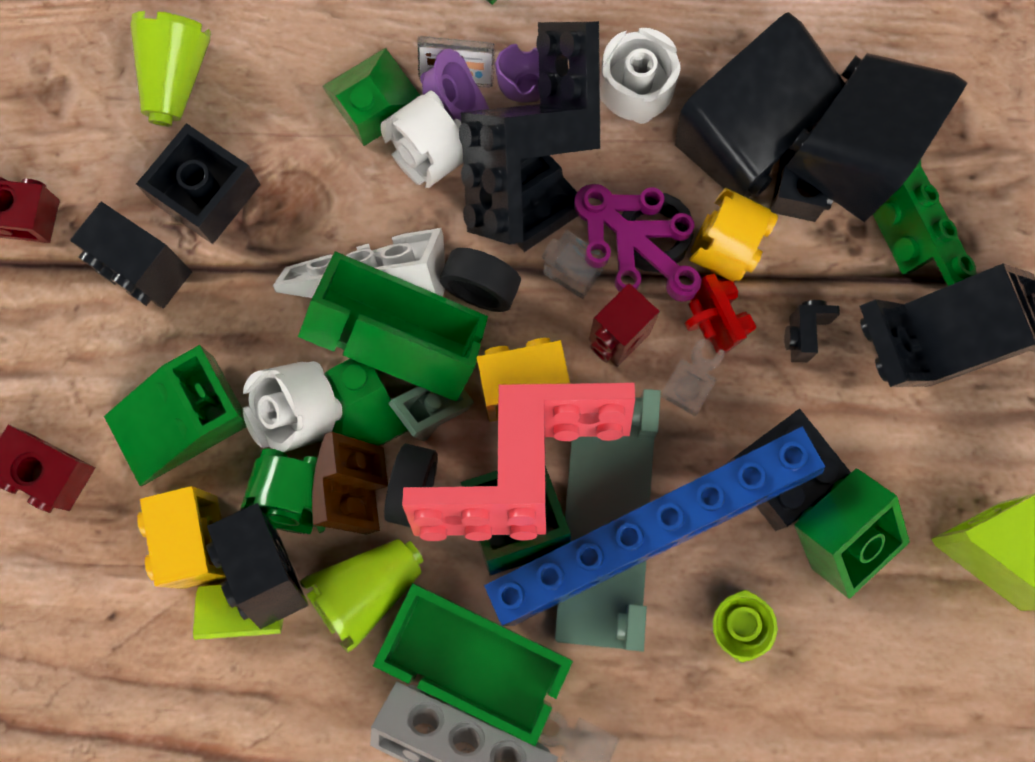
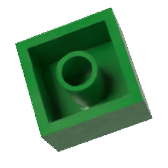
(852, 532)

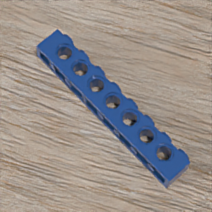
(655, 527)

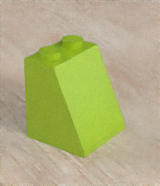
(998, 549)

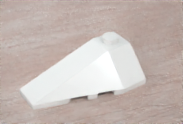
(411, 257)

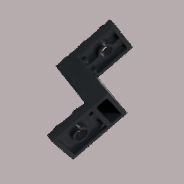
(560, 124)
(953, 328)

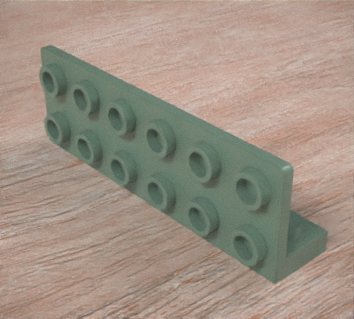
(604, 485)

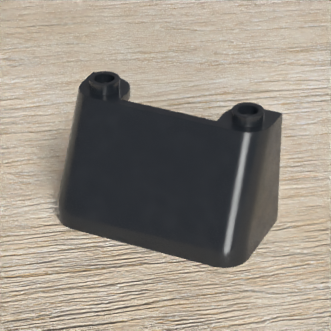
(758, 107)
(875, 131)

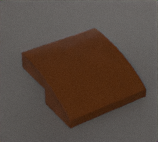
(346, 484)

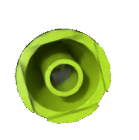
(166, 63)
(363, 589)

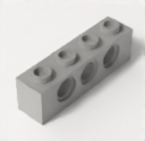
(409, 706)

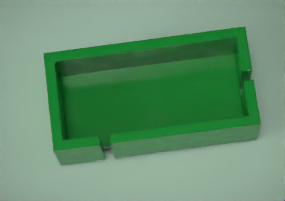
(394, 326)
(473, 663)

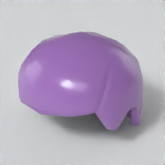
(518, 74)

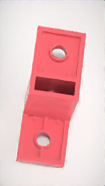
(524, 420)

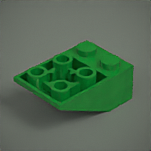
(175, 415)

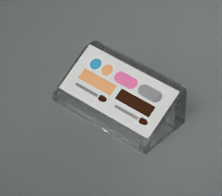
(477, 55)

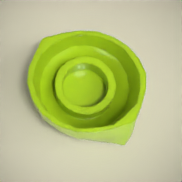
(745, 626)

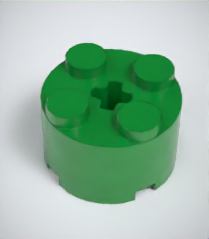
(283, 490)

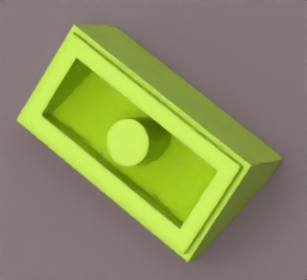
(218, 620)

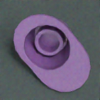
(453, 84)

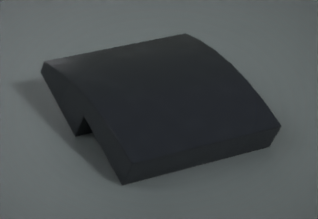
(545, 199)

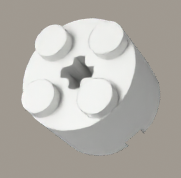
(639, 74)
(424, 139)
(290, 406)

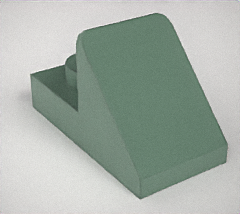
(424, 410)

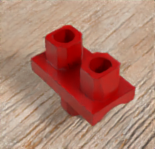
(716, 316)

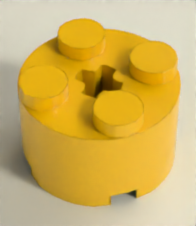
(731, 236)

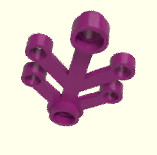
(634, 236)

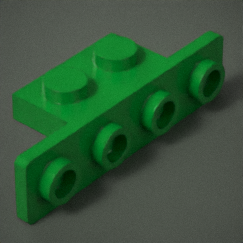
(921, 230)

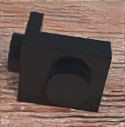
(802, 332)

